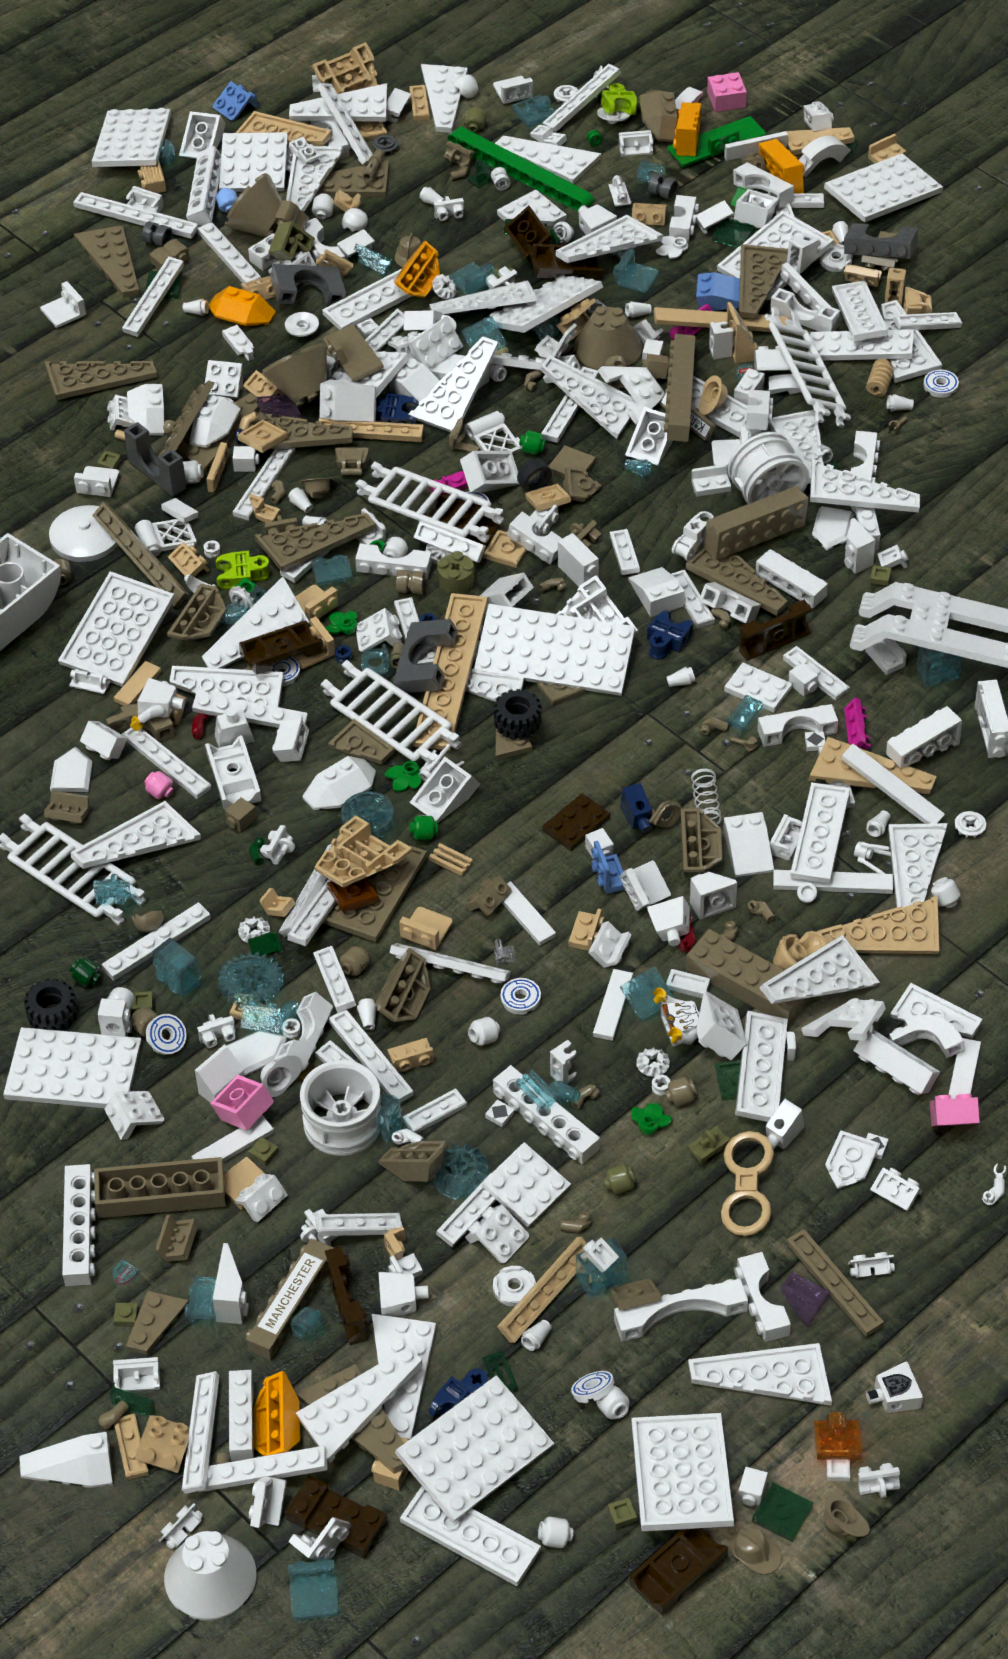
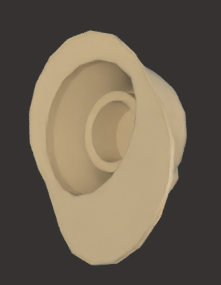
(713, 395)

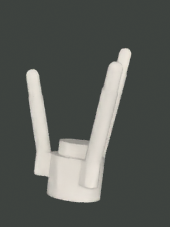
(427, 769)
(865, 851)

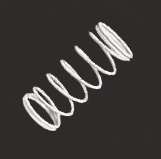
(710, 793)

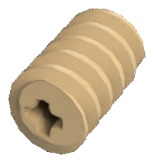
(879, 377)

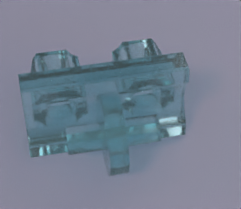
(113, 889)

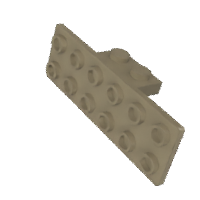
(353, 353)

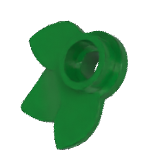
(342, 622)
(404, 776)
(650, 1118)

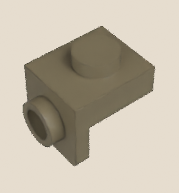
(754, 159)

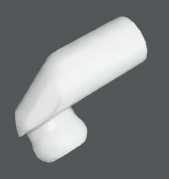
(405, 1136)

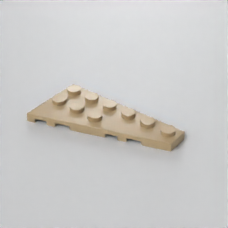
(832, 768)

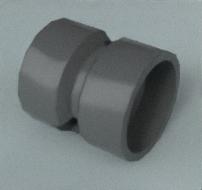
(663, 186)
(156, 233)

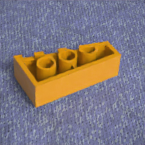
(687, 129)
(783, 164)

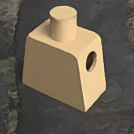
(895, 282)

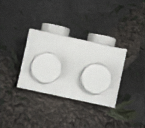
(261, 1196)
(268, 1501)

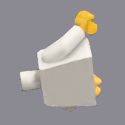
(156, 701)

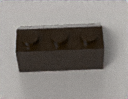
(528, 230)

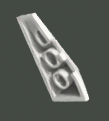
(75, 1461)

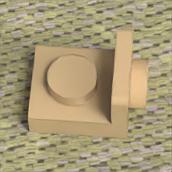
(346, 202)
(393, 1242)

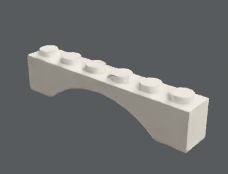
(722, 1298)

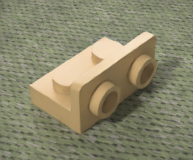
(885, 149)
(649, 213)
(857, 273)
(260, 286)
(261, 386)
(187, 560)
(586, 929)
(411, 1055)

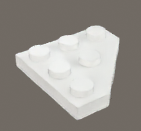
(543, 208)

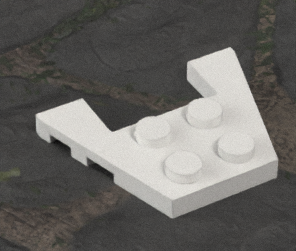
(638, 383)
(853, 1014)

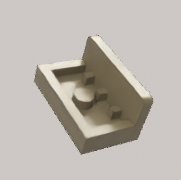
(885, 262)
(67, 807)
(489, 895)
(176, 1238)

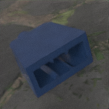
(636, 807)

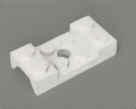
(237, 783)

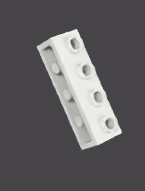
(791, 578)
(897, 1062)

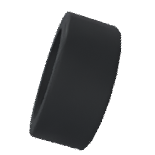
(529, 469)

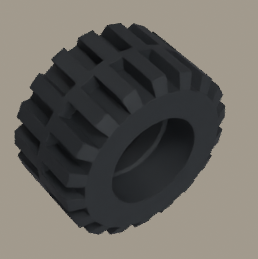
(517, 703)
(51, 993)

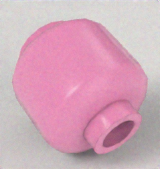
(159, 785)

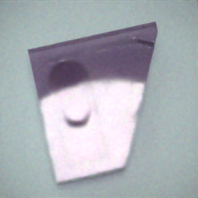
(278, 406)
(804, 1296)

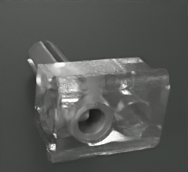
(504, 955)

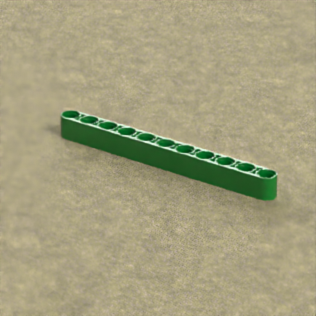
(523, 170)

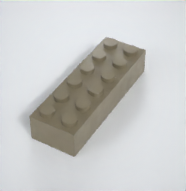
(755, 522)
(739, 973)
(159, 1187)

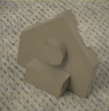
(579, 484)

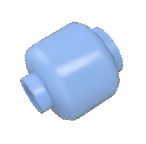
(225, 199)

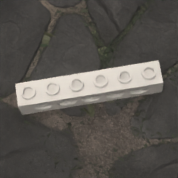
(204, 186)
(571, 1128)
(76, 1272)

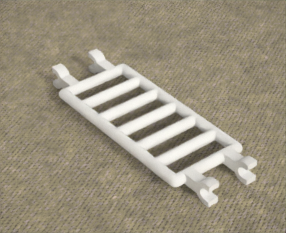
(794, 327)
(389, 475)
(422, 751)
(37, 831)

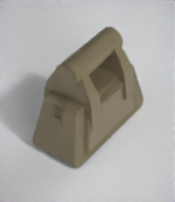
(352, 460)

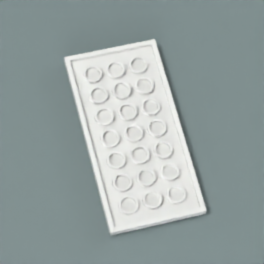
(555, 649)

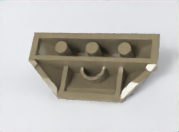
(659, 114)
(199, 615)
(699, 841)
(405, 988)
(415, 1160)

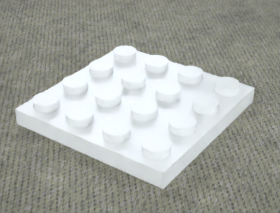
(251, 155)
(392, 364)

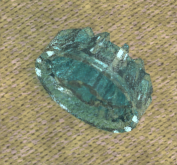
(372, 808)
(461, 1184)

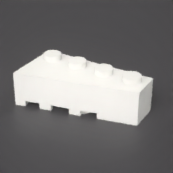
(925, 738)

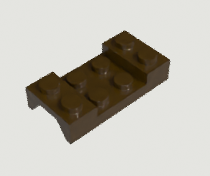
(547, 264)
(484, 521)
(762, 638)
(279, 645)
(352, 1315)
(317, 1504)
(677, 1567)

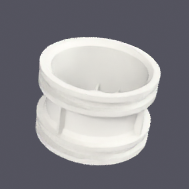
(757, 460)
(344, 1128)

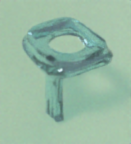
(646, 166)
(382, 653)

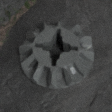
(391, 142)

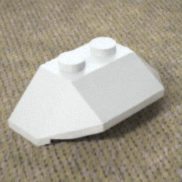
(147, 407)
(213, 420)
(339, 783)

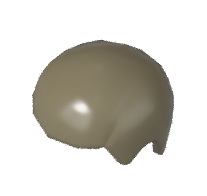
(149, 921)

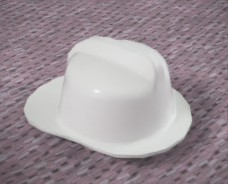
(280, 1074)

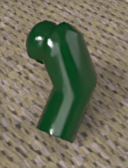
(254, 850)

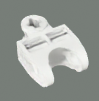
(693, 537)

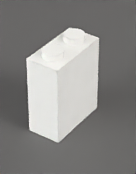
(577, 560)
(508, 590)

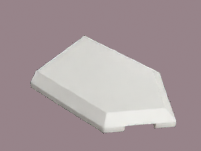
(832, 526)
(71, 772)
(256, 1050)
(848, 1161)

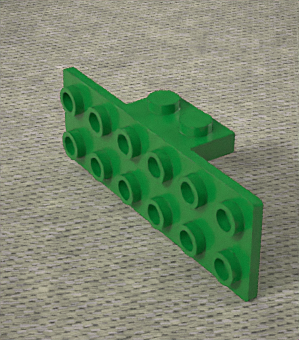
(714, 141)

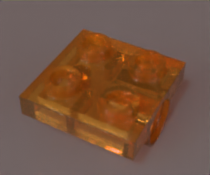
(837, 1438)

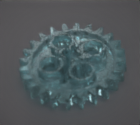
(263, 973)

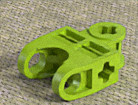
(618, 100)
(234, 567)

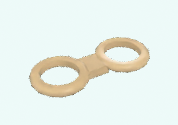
(747, 1183)

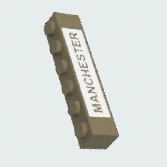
(289, 1299)

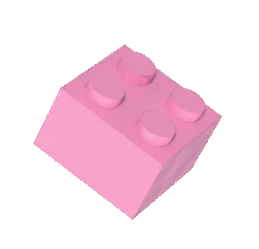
(726, 92)
(242, 1102)
(956, 1111)

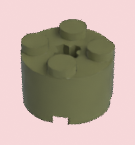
(455, 573)

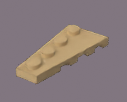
(799, 139)

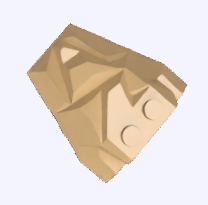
(348, 71)
(358, 854)

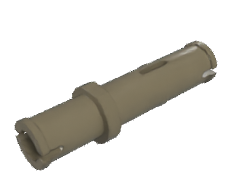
(374, 162)

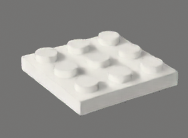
(525, 1185)

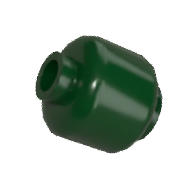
(85, 972)

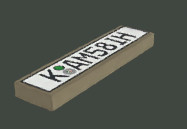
(698, 422)

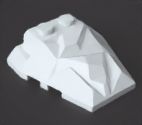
(594, 604)

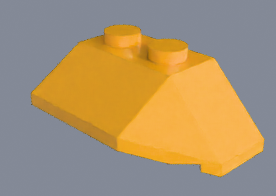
(419, 271)
(241, 307)
(275, 1417)

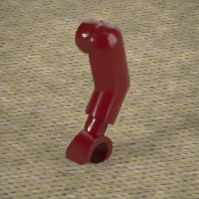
(198, 725)
(689, 940)

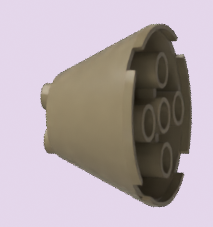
(256, 208)
(605, 336)
(300, 375)

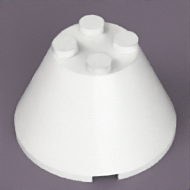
(210, 1576)

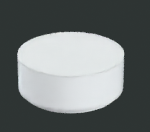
(807, 892)

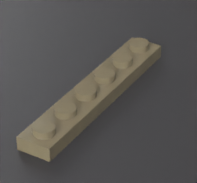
(835, 1282)

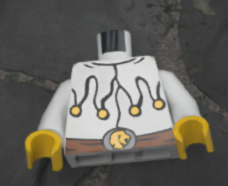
(678, 1018)

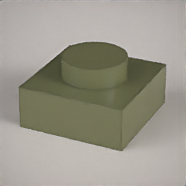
(109, 460)
(880, 575)
(142, 999)
(263, 1151)
(125, 1314)
(622, 1512)

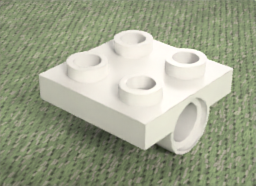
(226, 378)

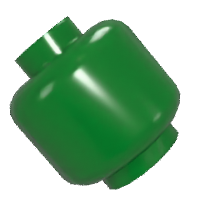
(532, 442)
(423, 827)

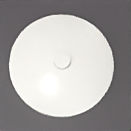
(80, 536)

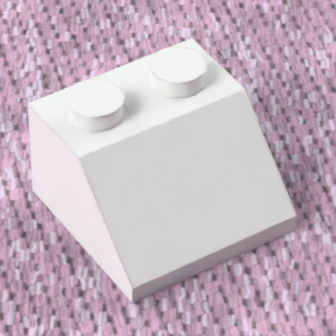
(755, 208)
(769, 359)
(859, 548)
(712, 894)
(217, 1073)

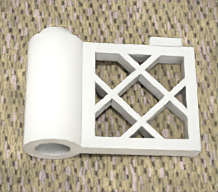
(487, 428)
(154, 538)

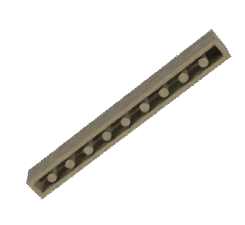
(679, 388)

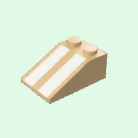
(742, 344)

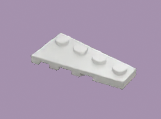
(491, 684)

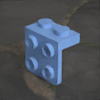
(234, 100)
(607, 868)

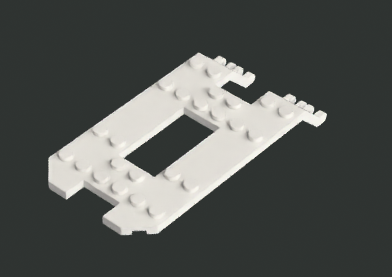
(930, 621)

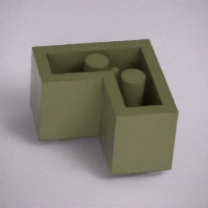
(289, 240)

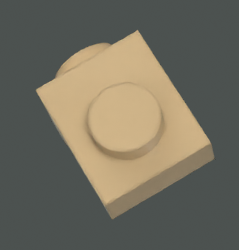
(276, 905)

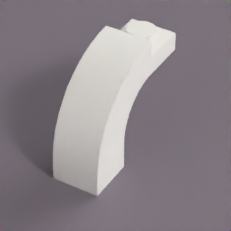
(820, 149)
(931, 1028)

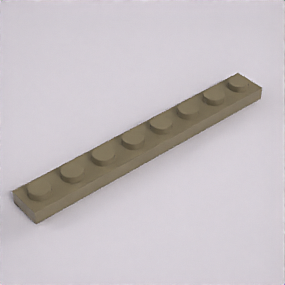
(139, 553)

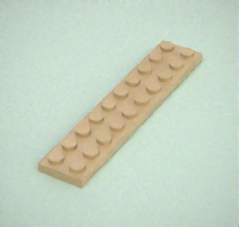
(456, 663)

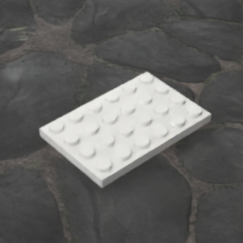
(131, 137)
(883, 187)
(775, 234)
(551, 300)
(117, 628)
(71, 1067)
(474, 1448)
(682, 1472)

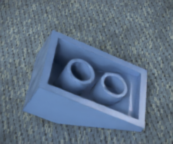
(717, 290)

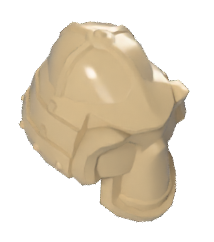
(793, 949)

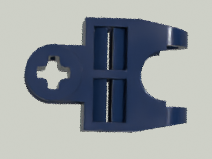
(397, 411)
(665, 635)
(456, 1391)

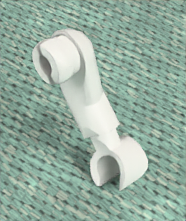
(995, 1193)

